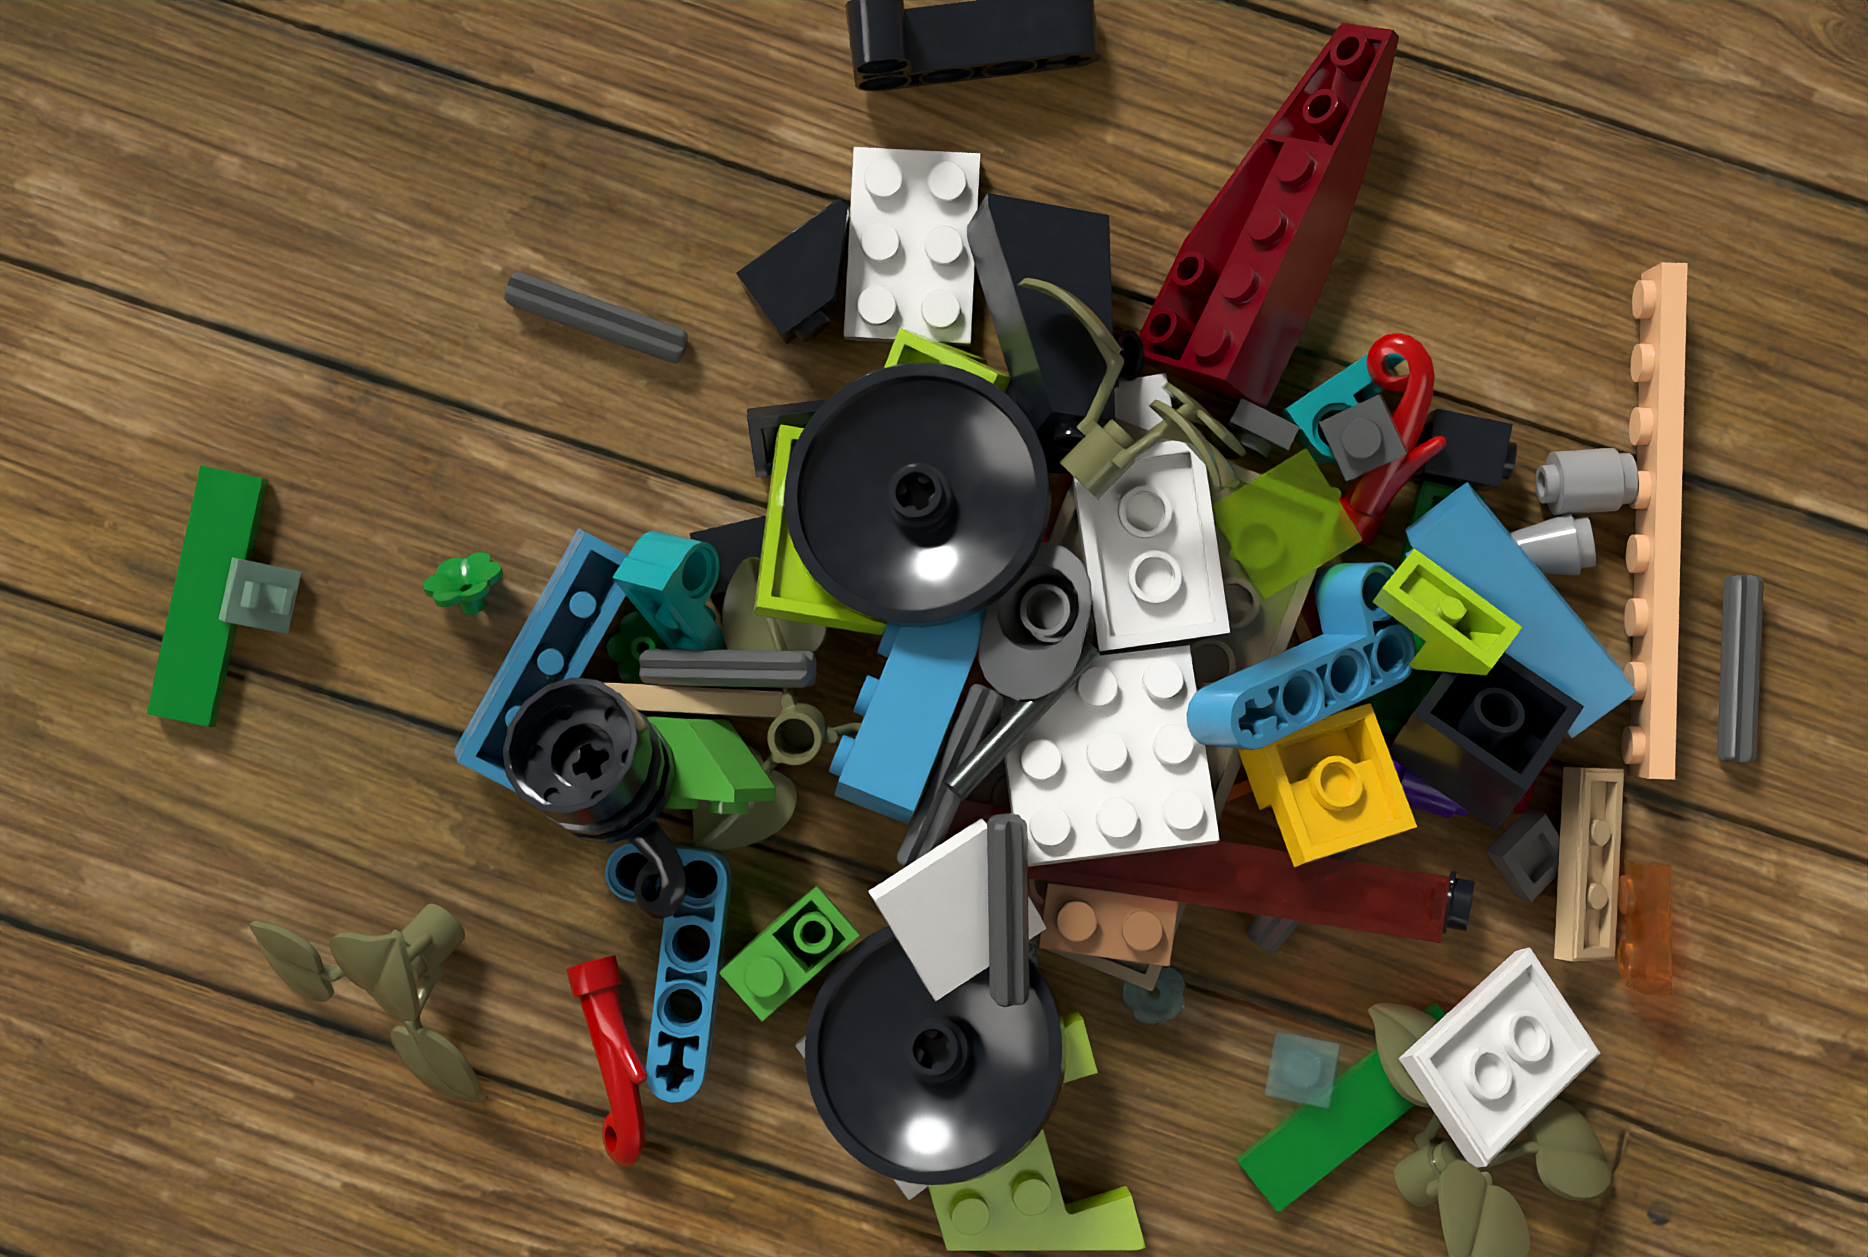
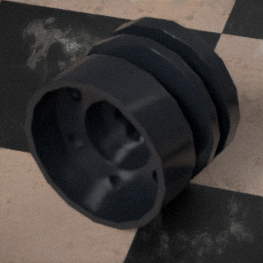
(589, 760)

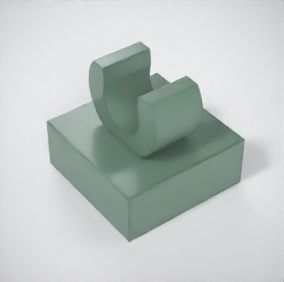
(259, 595)

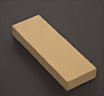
(701, 700)
(1589, 863)

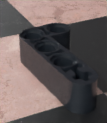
(966, 40)

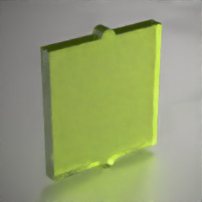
(1285, 524)

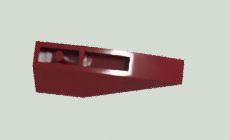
(1273, 229)

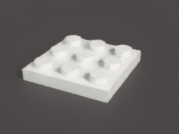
(1114, 764)

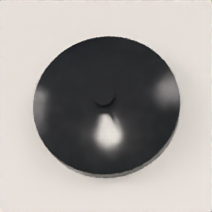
(917, 495)
(926, 1082)

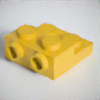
(1330, 786)

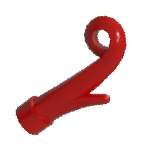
(1376, 489)
(620, 1066)

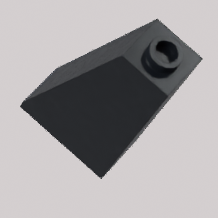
(1042, 342)

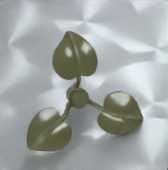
(1109, 450)
(794, 733)
(388, 972)
(1473, 1213)

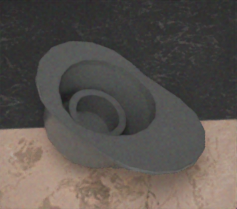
(1037, 626)

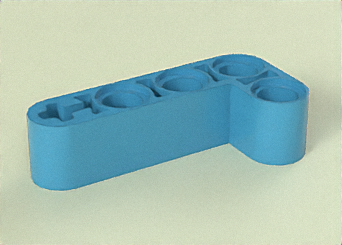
(1352, 660)
(683, 971)

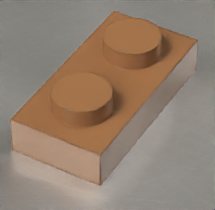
(1107, 924)

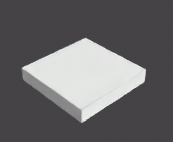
(942, 910)

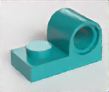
(1329, 400)
(669, 586)

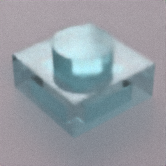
(1302, 1070)

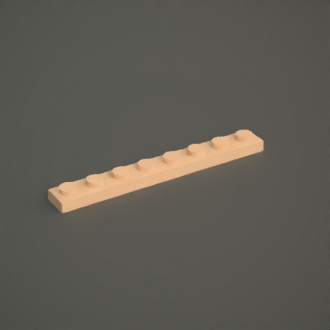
(1656, 546)

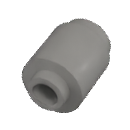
(1587, 481)

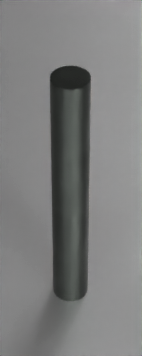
(1010, 732)

